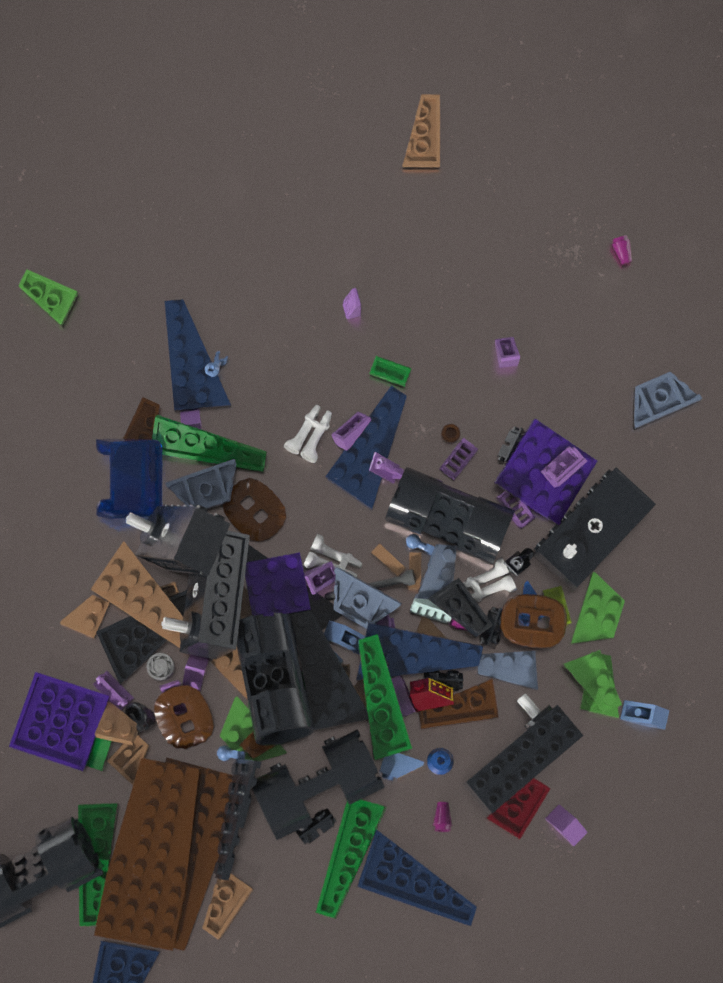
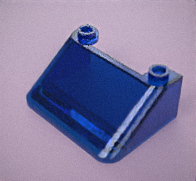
(133, 477)

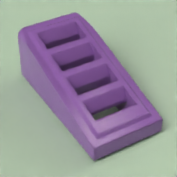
(352, 304)
(350, 430)
(458, 448)
(501, 498)

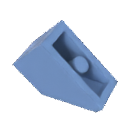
(343, 637)
(645, 714)
(398, 766)

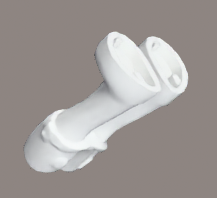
(309, 451)
(320, 547)
(505, 583)

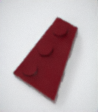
(520, 809)

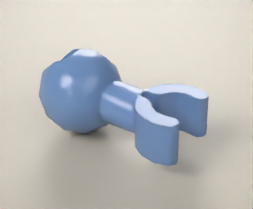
(212, 368)
(413, 541)
(225, 753)

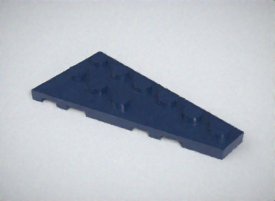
(188, 359)
(353, 466)
(419, 653)
(404, 879)
(123, 963)

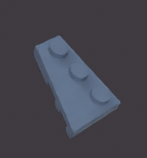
(439, 571)
(510, 667)

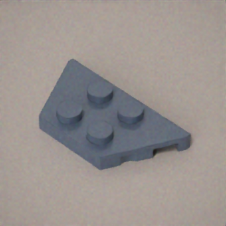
(660, 398)
(206, 487)
(360, 600)

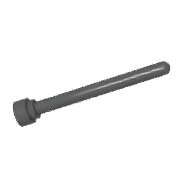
(406, 578)

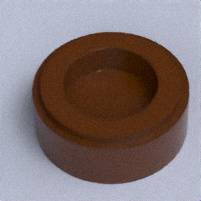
(450, 433)

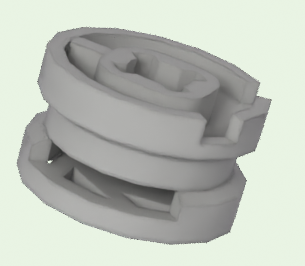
(160, 667)

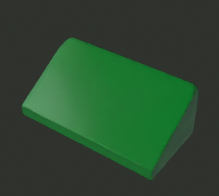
(99, 754)

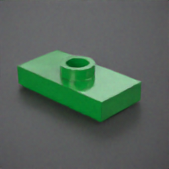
(390, 371)

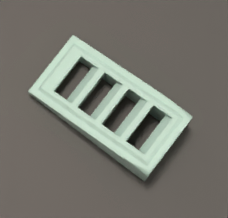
(429, 610)

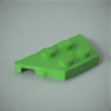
(598, 612)
(239, 727)

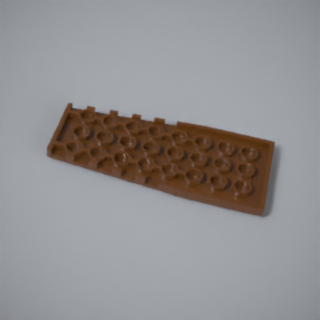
(206, 836)
(151, 858)

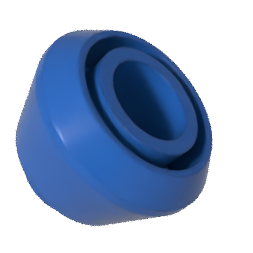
(435, 765)

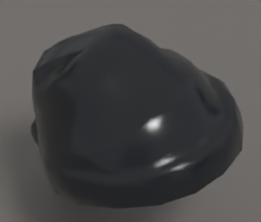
(141, 715)

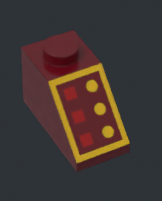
(430, 694)

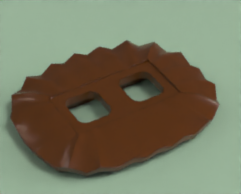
(264, 499)
(535, 606)
(197, 712)

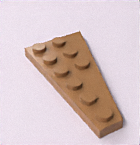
(136, 593)

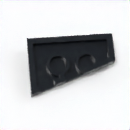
(462, 607)

